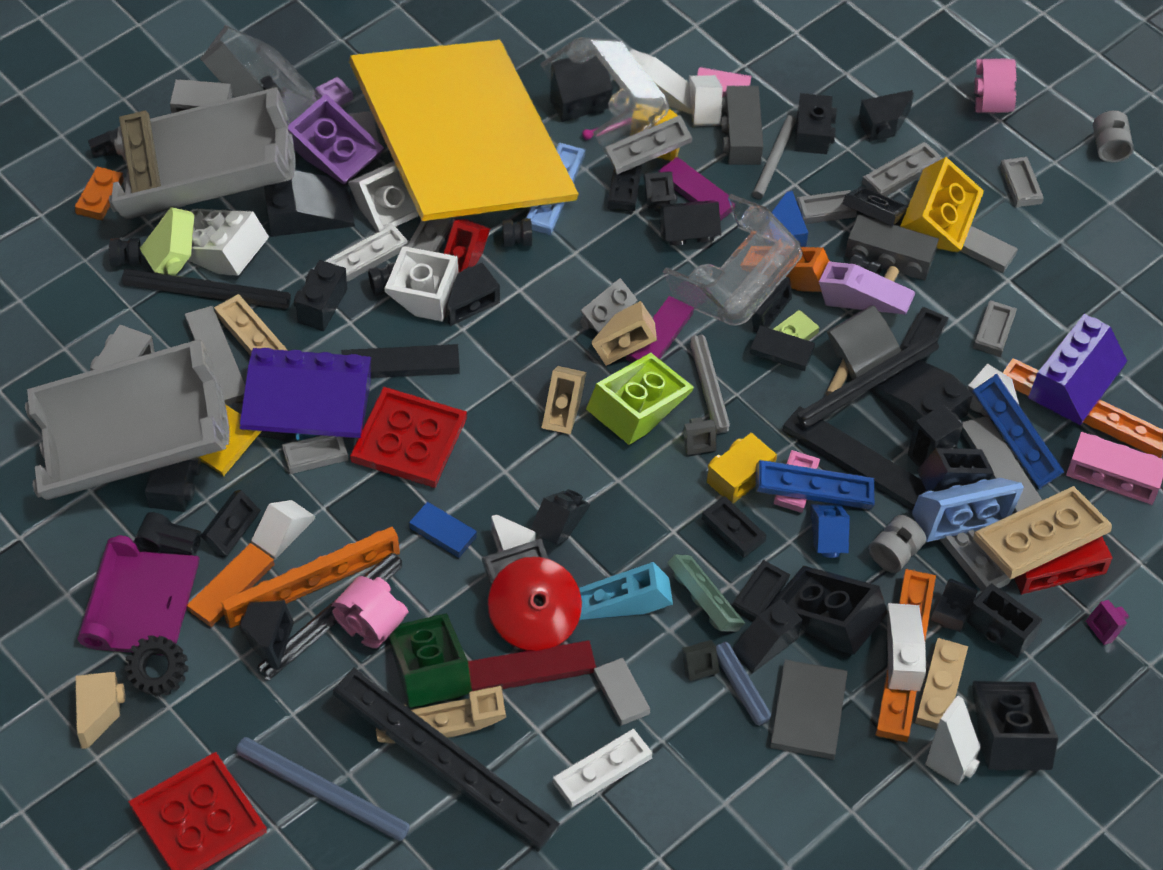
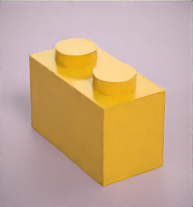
(735, 470)

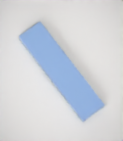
(545, 216)

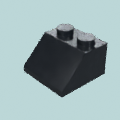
(579, 88)

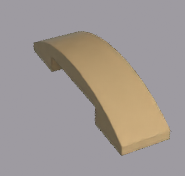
(461, 716)

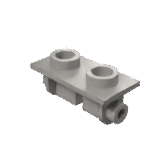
(606, 305)

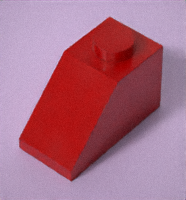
(466, 242)

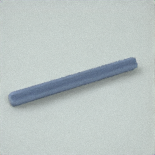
(323, 789)

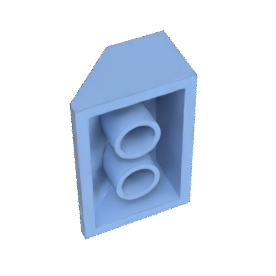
(966, 507)

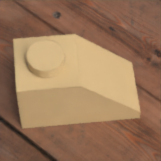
(625, 333)
(563, 399)
(97, 705)

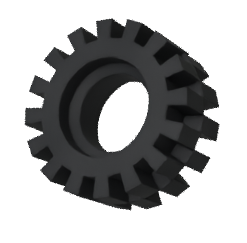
(169, 679)

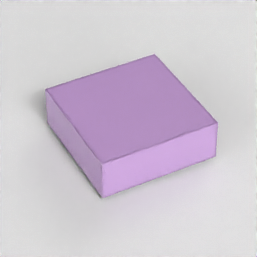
(336, 90)

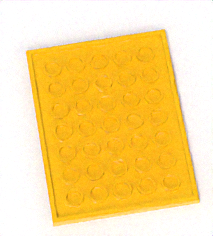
(462, 129)

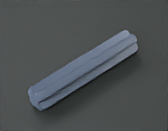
(742, 684)

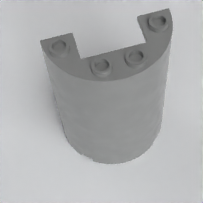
(212, 153)
(127, 419)

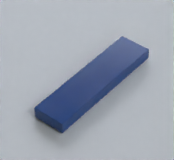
(1018, 431)
(814, 484)

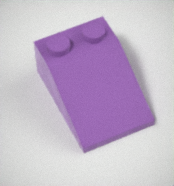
(333, 140)

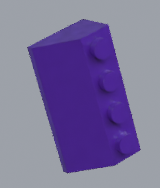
(1079, 370)

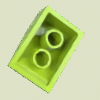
(637, 397)

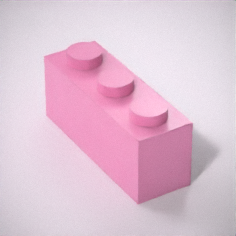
(1116, 468)

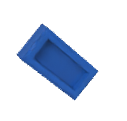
(443, 529)

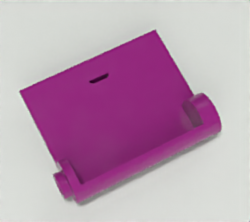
(134, 596)

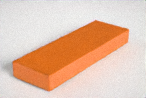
(236, 577)

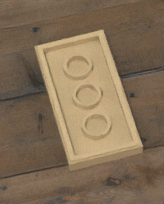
(1042, 532)

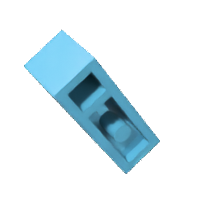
(627, 593)

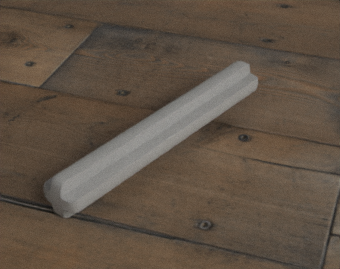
(709, 383)

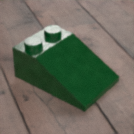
(430, 661)

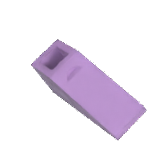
(859, 288)

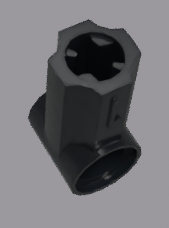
(160, 534)

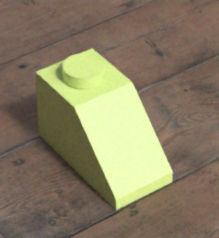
(170, 242)

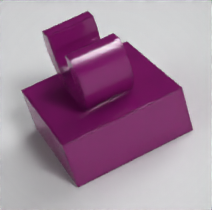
(1107, 621)

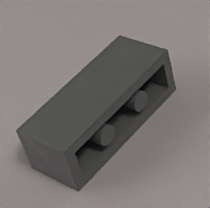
(742, 125)
(892, 246)

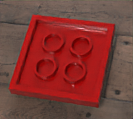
(409, 437)
(197, 816)

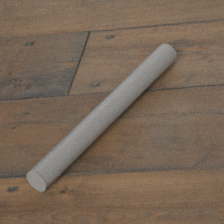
(774, 157)

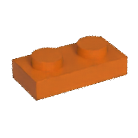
(95, 197)

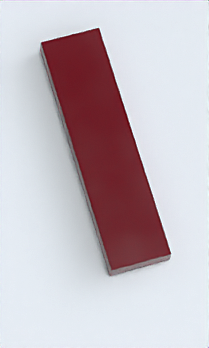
(532, 666)

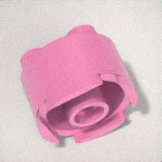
(995, 85)
(369, 610)

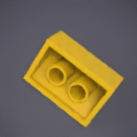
(943, 205)

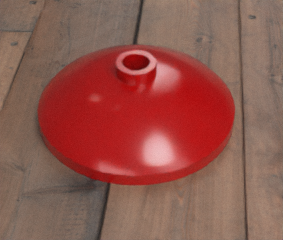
(517, 616)

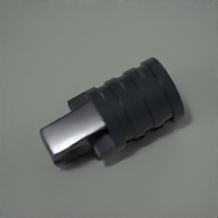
(103, 144)

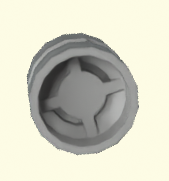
(1113, 136)
(897, 543)

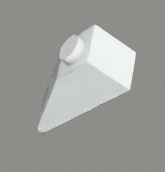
(669, 82)
(905, 647)
(954, 744)

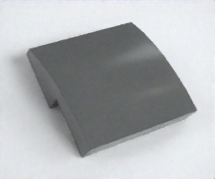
(863, 341)

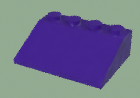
(306, 392)

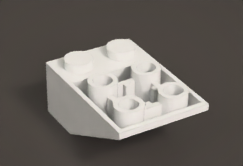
(225, 240)

